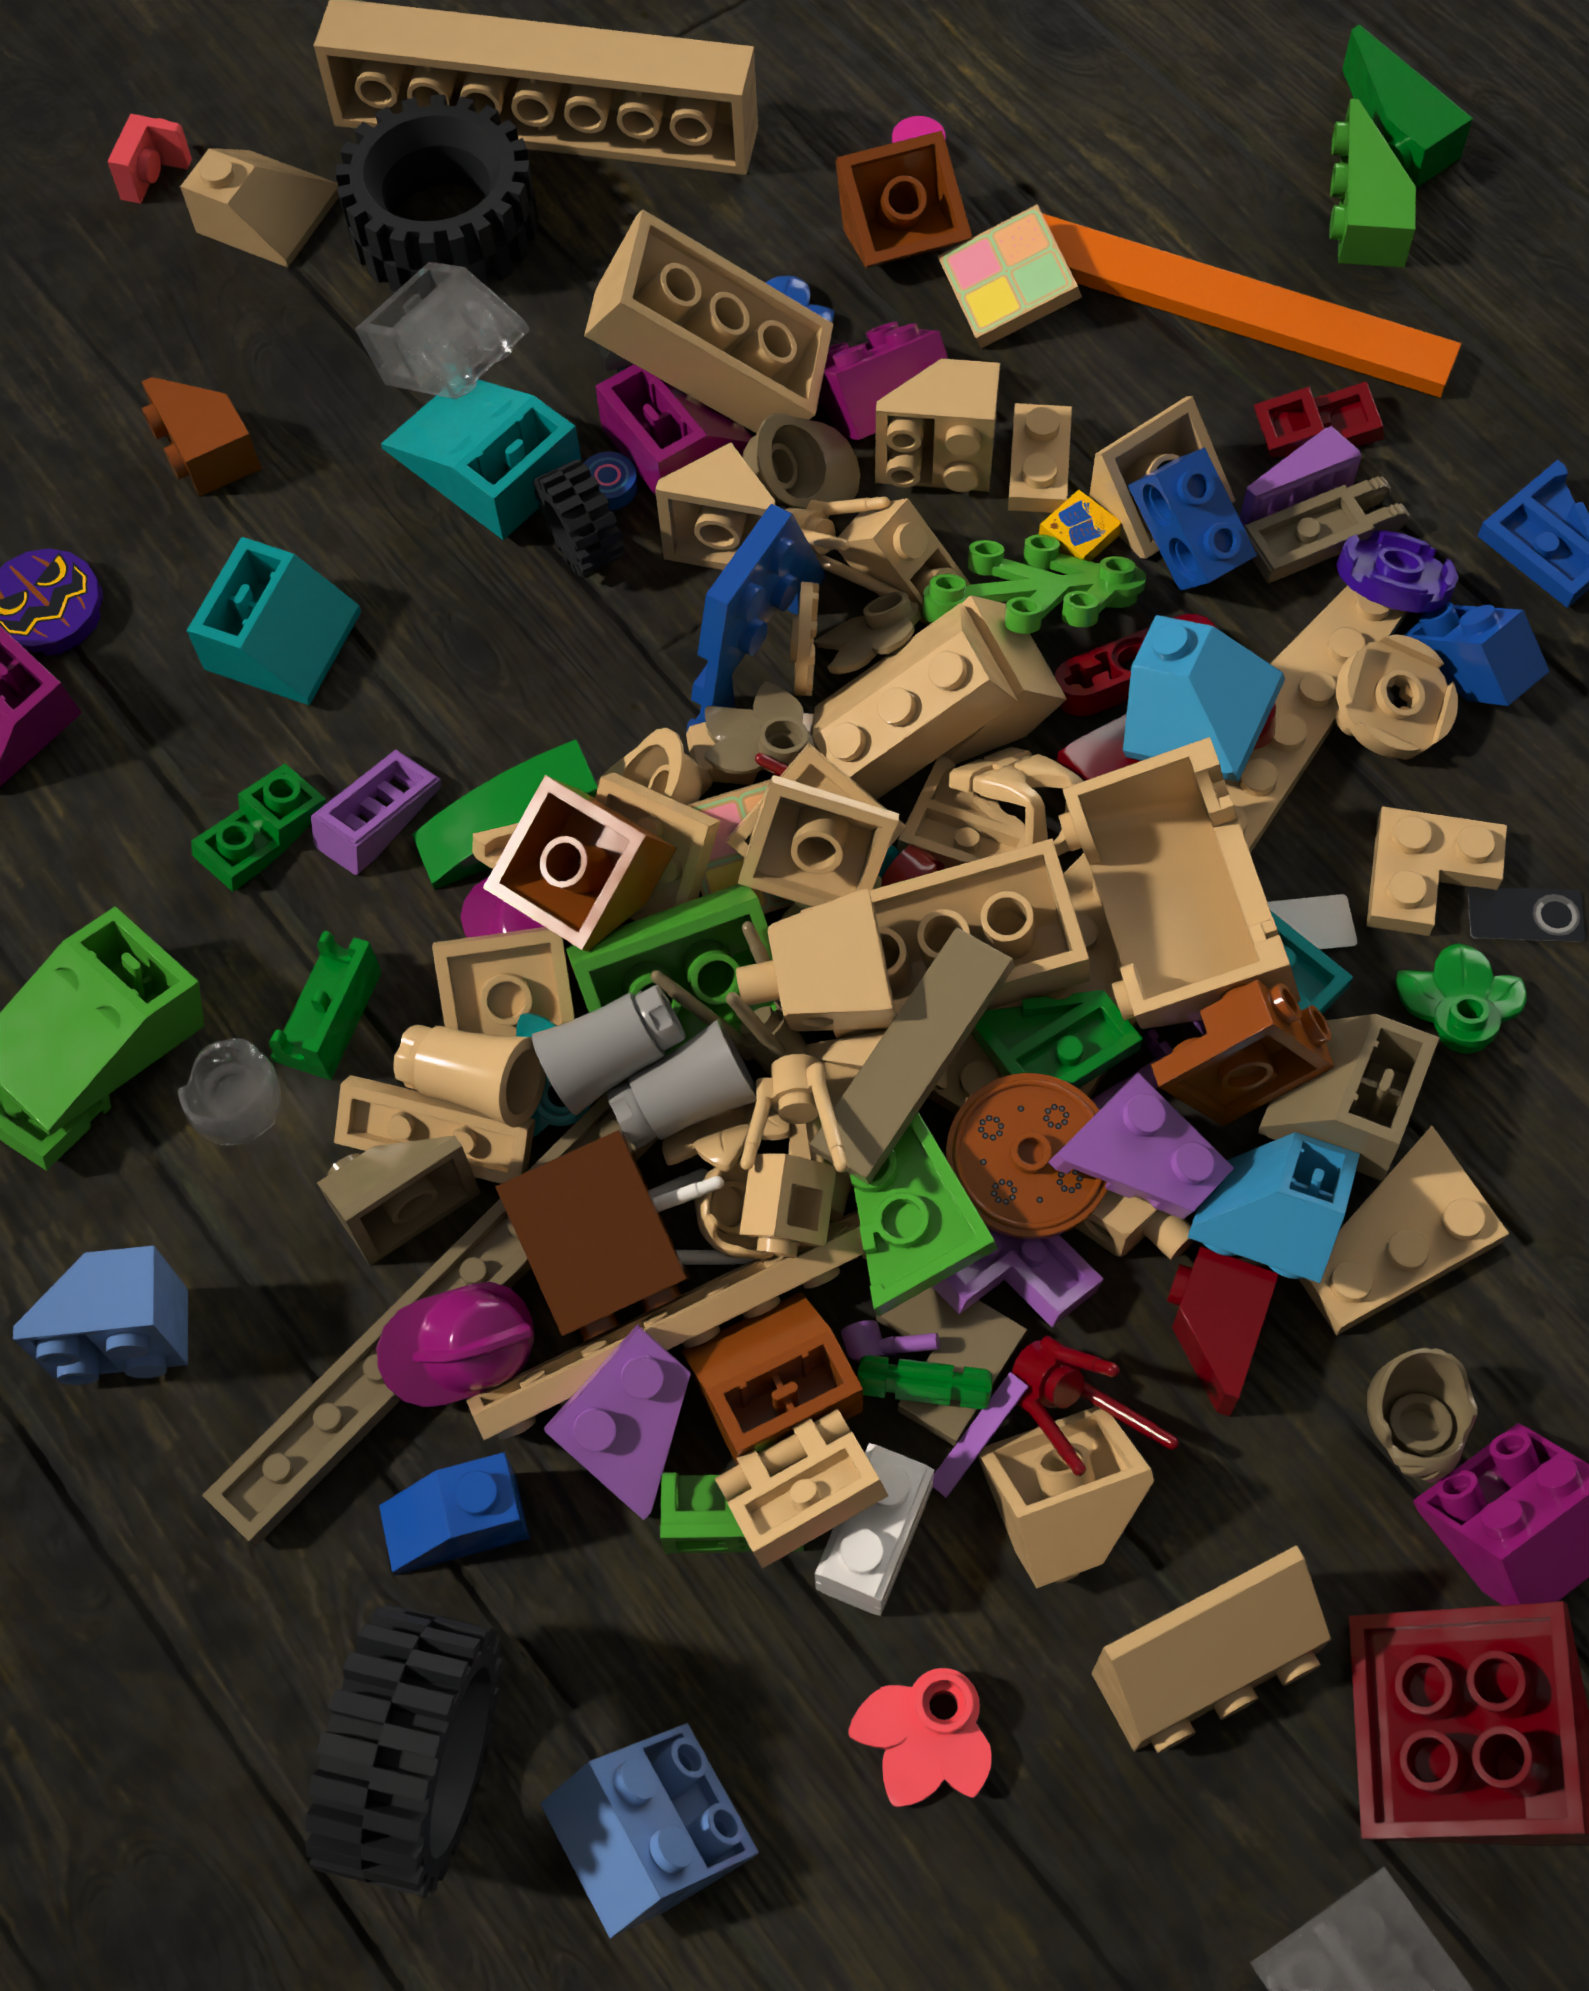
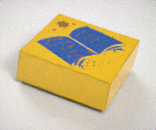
(1081, 527)

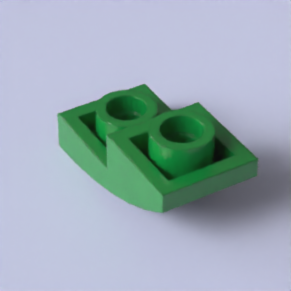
(267, 823)

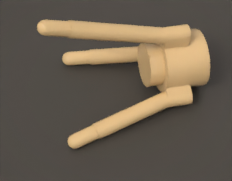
(822, 537)
(800, 1097)

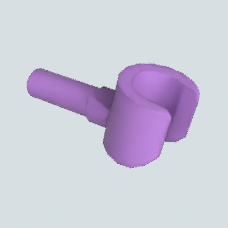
(866, 1339)

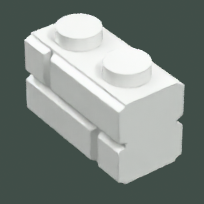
(870, 1547)

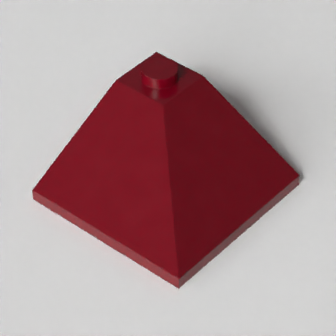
(1471, 1726)

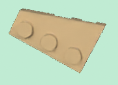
(1405, 1236)

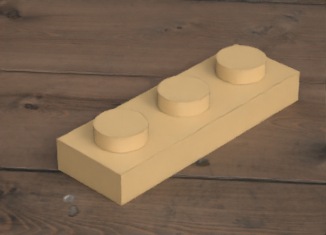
(386, 1114)

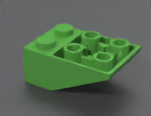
(93, 1020)

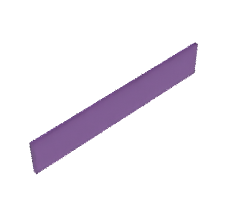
(978, 1434)

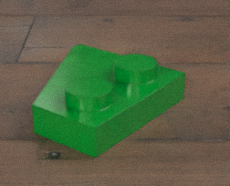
(1058, 1037)

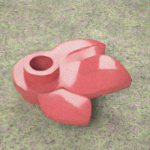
(920, 1746)

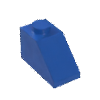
(454, 1514)

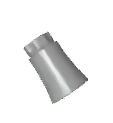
(607, 1046)
(683, 1087)

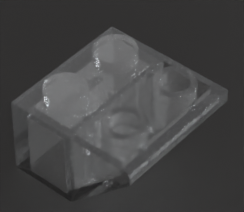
(440, 332)
(1361, 1943)

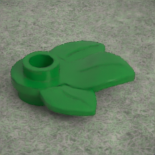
(1462, 998)

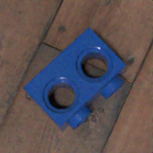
(1192, 520)

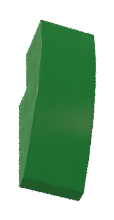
(448, 837)

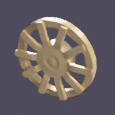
(802, 638)

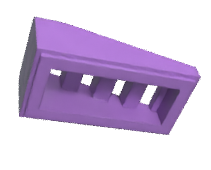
(1311, 470)
(356, 843)

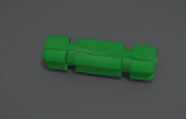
(925, 1381)

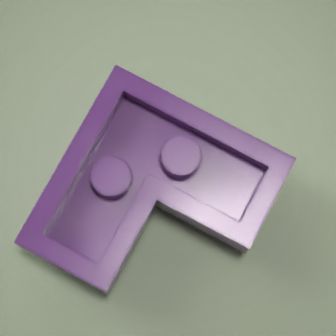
(1039, 1270)

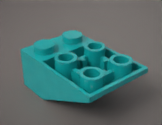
(486, 451)

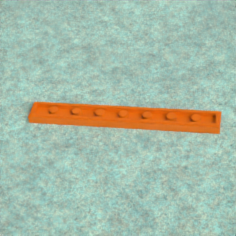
(1256, 309)

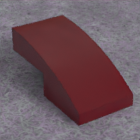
(1298, 417)

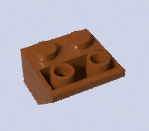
(773, 1375)

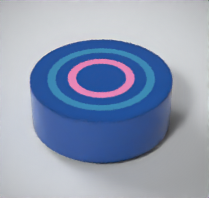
(615, 477)

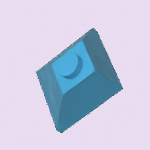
(1194, 687)

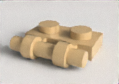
(800, 1487)

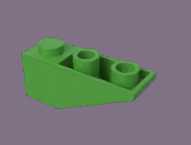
(1373, 192)

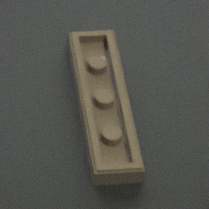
(915, 1052)

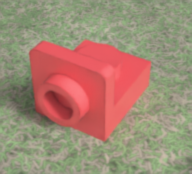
(142, 150)

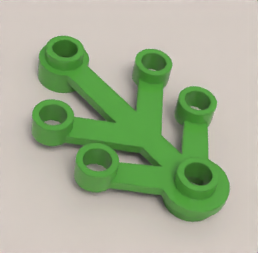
(1034, 590)

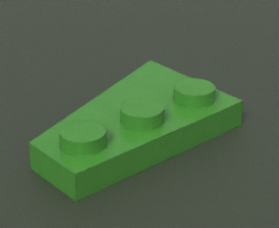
(916, 1221)

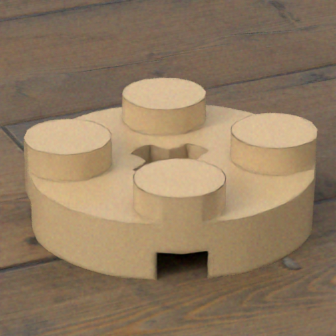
(1370, 715)

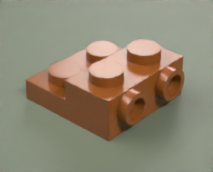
(1251, 1053)

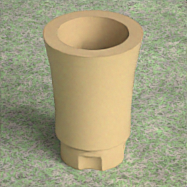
(473, 1070)

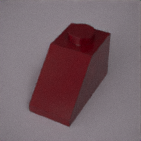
(1220, 1320)

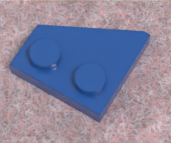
(1544, 535)

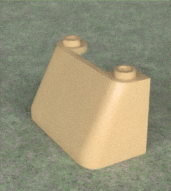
(1175, 885)

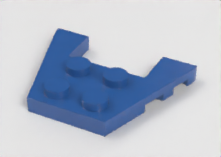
(745, 596)

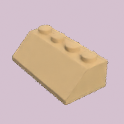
(708, 327)
(1005, 900)

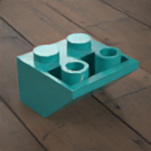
(272, 622)

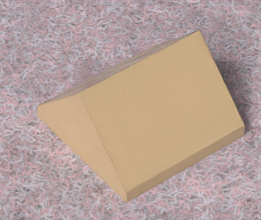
(1140, 452)
(709, 508)
(815, 844)

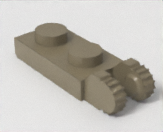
(1320, 527)

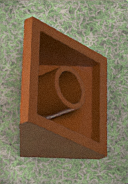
(901, 200)

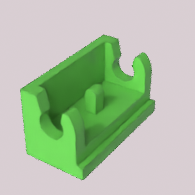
(698, 1517)

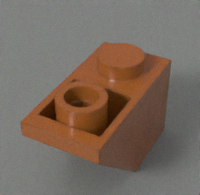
(203, 432)

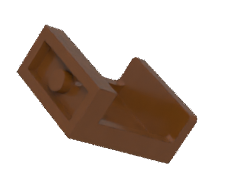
(593, 1236)

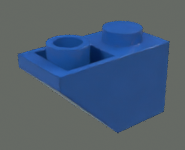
(1483, 650)

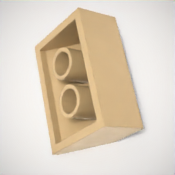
(913, 705)
(1214, 1652)

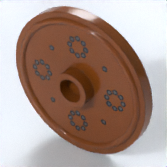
(1003, 1153)

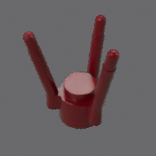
(1056, 1381)

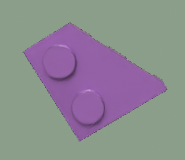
(1145, 1151)
(625, 1419)

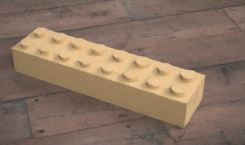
(555, 82)

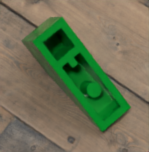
(1410, 113)

